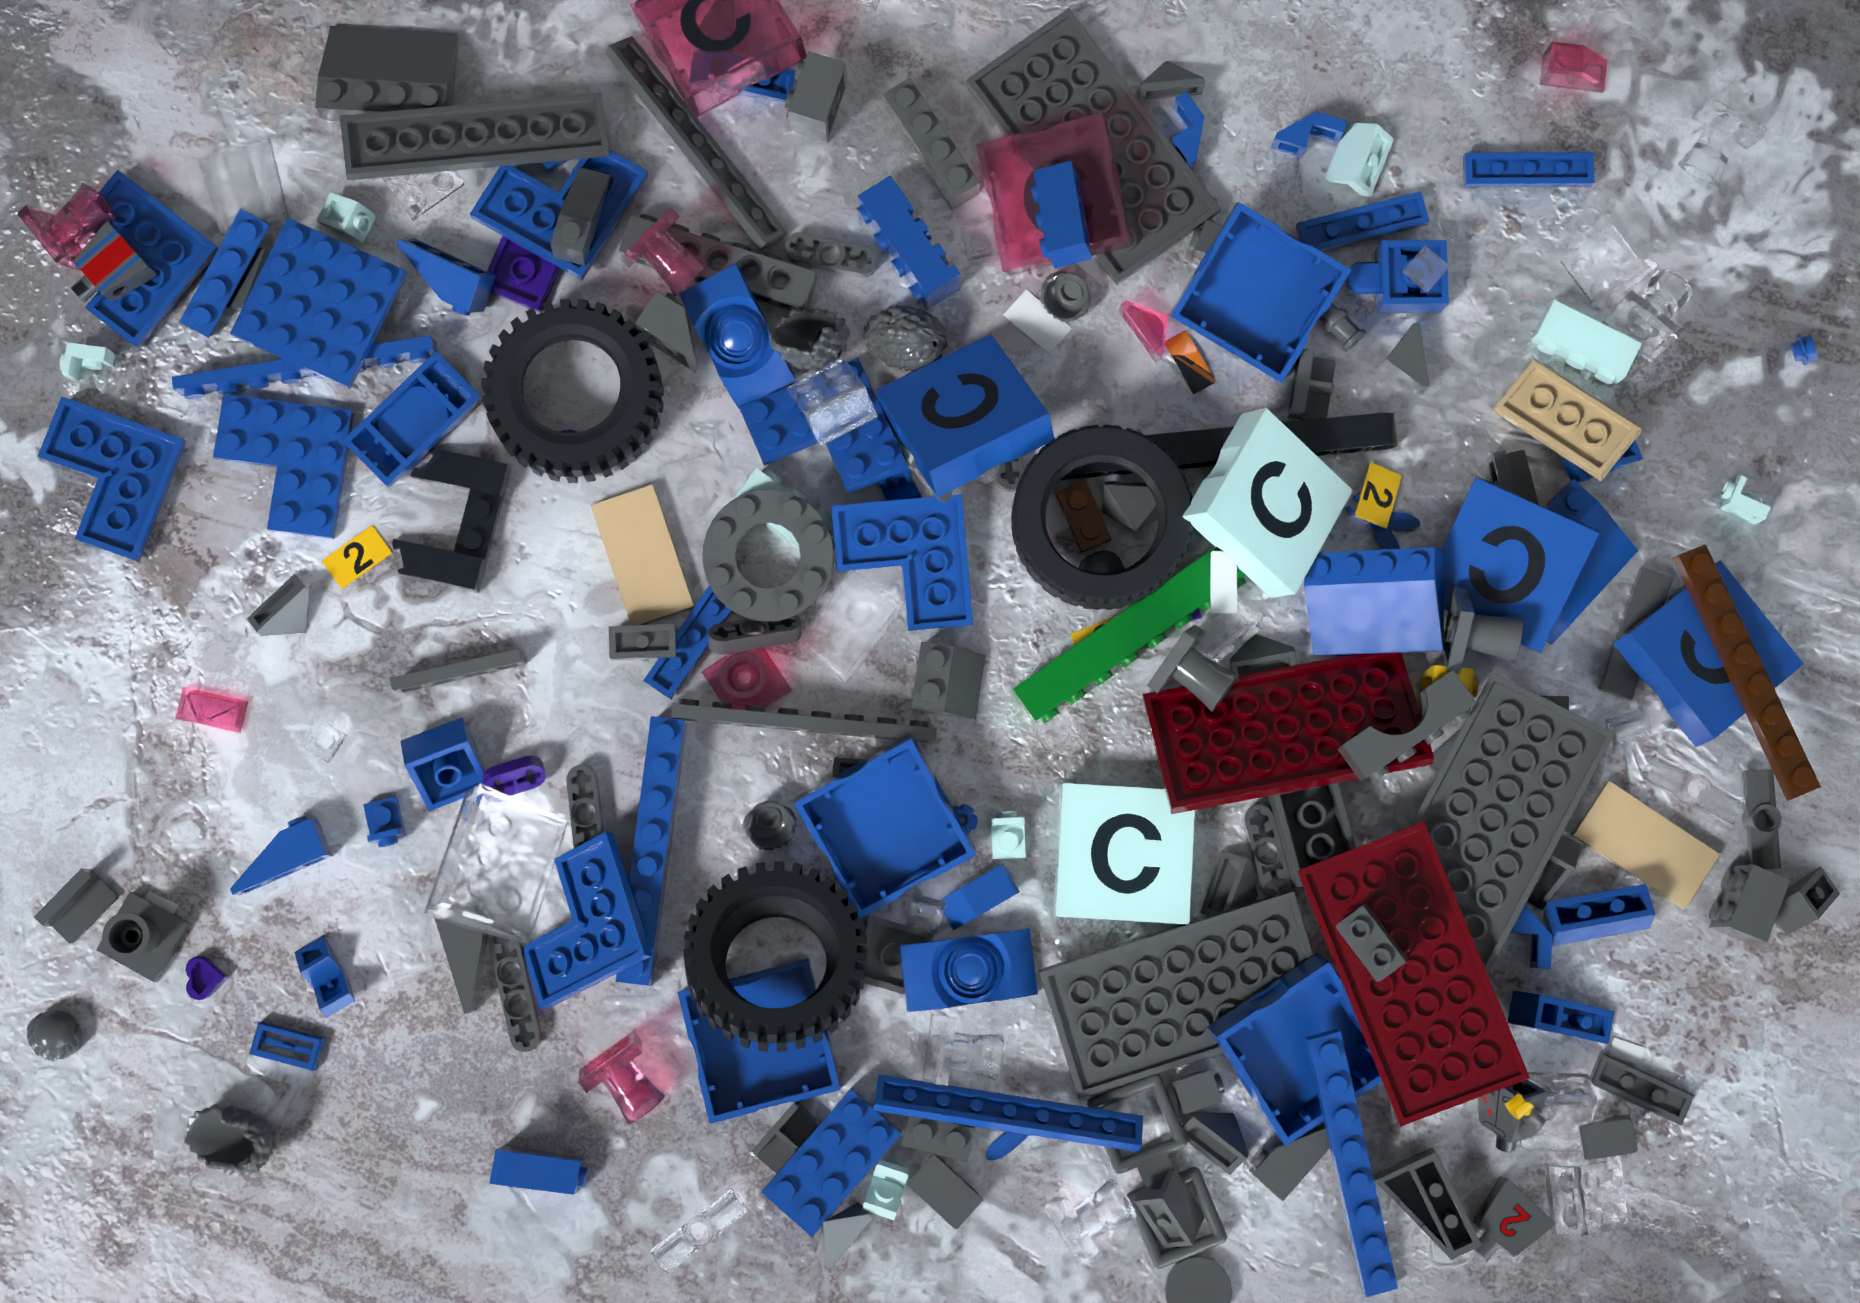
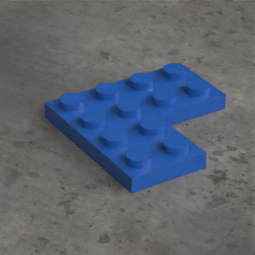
(529, 209)
(166, 245)
(304, 448)
(859, 455)
(131, 469)
(921, 538)
(603, 931)

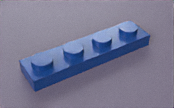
(1528, 169)
(1364, 222)
(225, 272)
(691, 641)

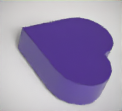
(204, 977)

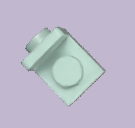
(346, 217)
(89, 356)
(1742, 505)
(1008, 836)
(886, 1189)

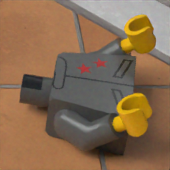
(1513, 1113)

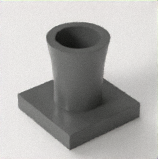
(1476, 632)
(1194, 671)
(157, 940)

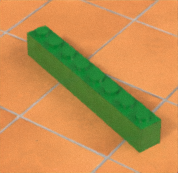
(1118, 641)

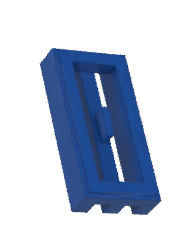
(314, 1053)

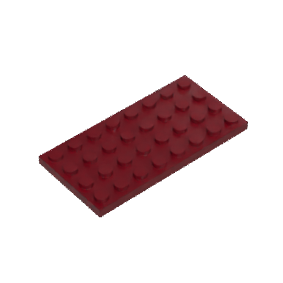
(1279, 729)
(1437, 1015)

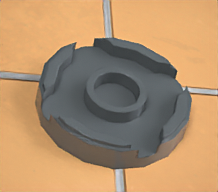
(1198, 1281)

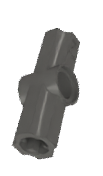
(1760, 796)

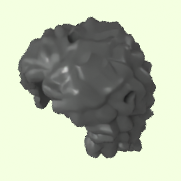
(905, 337)
(810, 338)
(230, 1139)

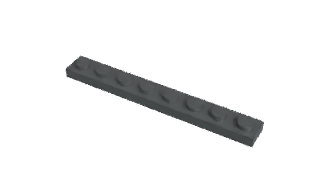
(696, 142)
(790, 720)

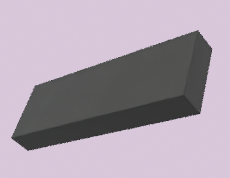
(1641, 1088)

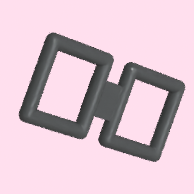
(1153, 1167)

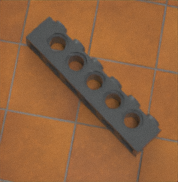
(794, 295)

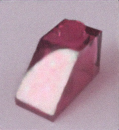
(1573, 67)

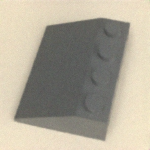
(385, 71)

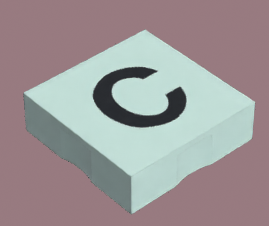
(1268, 503)
(1123, 855)

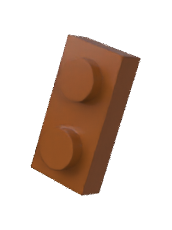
(1083, 516)

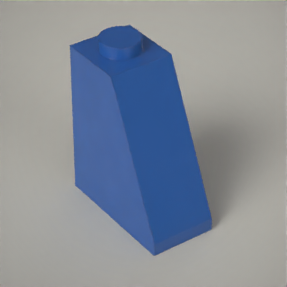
(538, 1170)

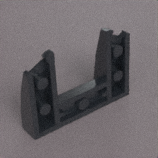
(486, 486)

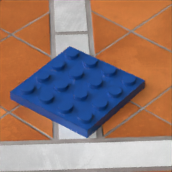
(318, 303)

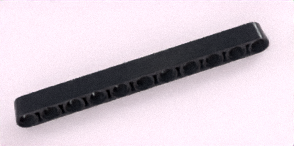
(1321, 436)

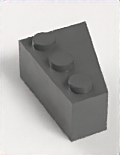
(1431, 1201)

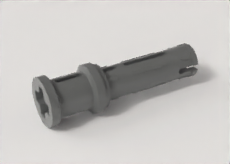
(1342, 327)

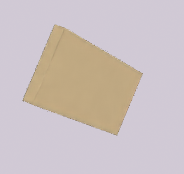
(1567, 419)
(642, 556)
(1645, 844)

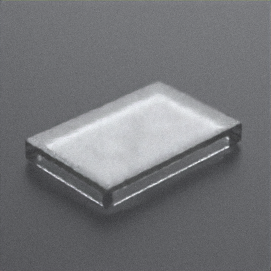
(849, 626)

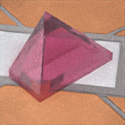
(1148, 327)
(211, 710)

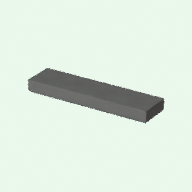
(1646, 597)
(458, 671)

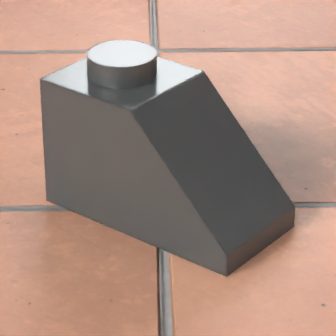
(1806, 901)

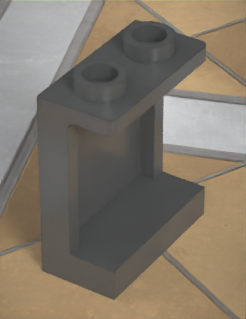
(1371, 942)

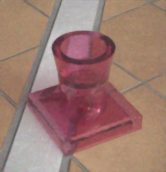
(65, 230)
(665, 254)
(766, 681)
(623, 1078)

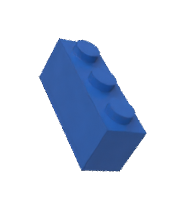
(1061, 215)
(1599, 915)

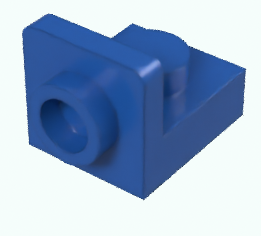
(384, 821)

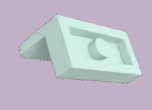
(1360, 157)

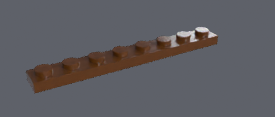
(1746, 672)

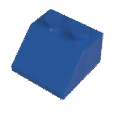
(443, 763)

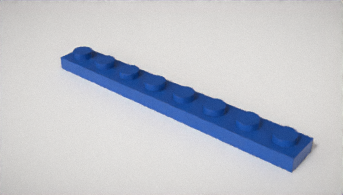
(260, 374)
(1008, 1113)
(1351, 1162)

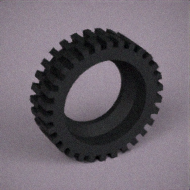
(583, 451)
(767, 896)

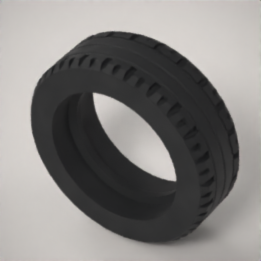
(1117, 447)

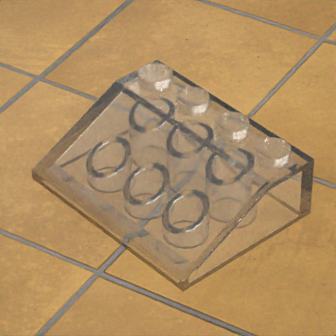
(496, 865)

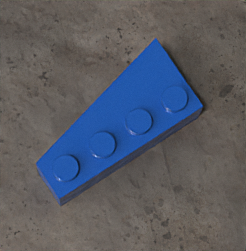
(908, 243)

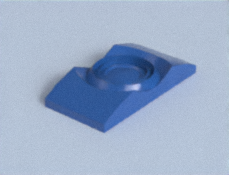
(736, 336)
(412, 419)
(968, 970)

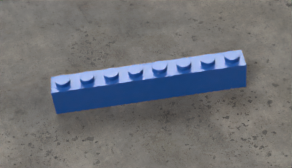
(654, 835)

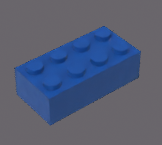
(831, 1162)

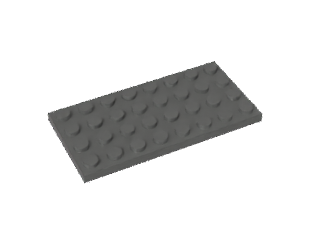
(1066, 77)
(1507, 802)
(1152, 997)

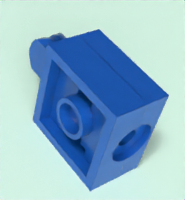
(1393, 288)

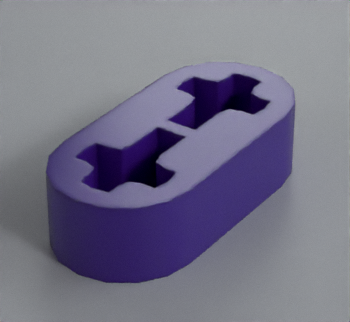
(514, 775)

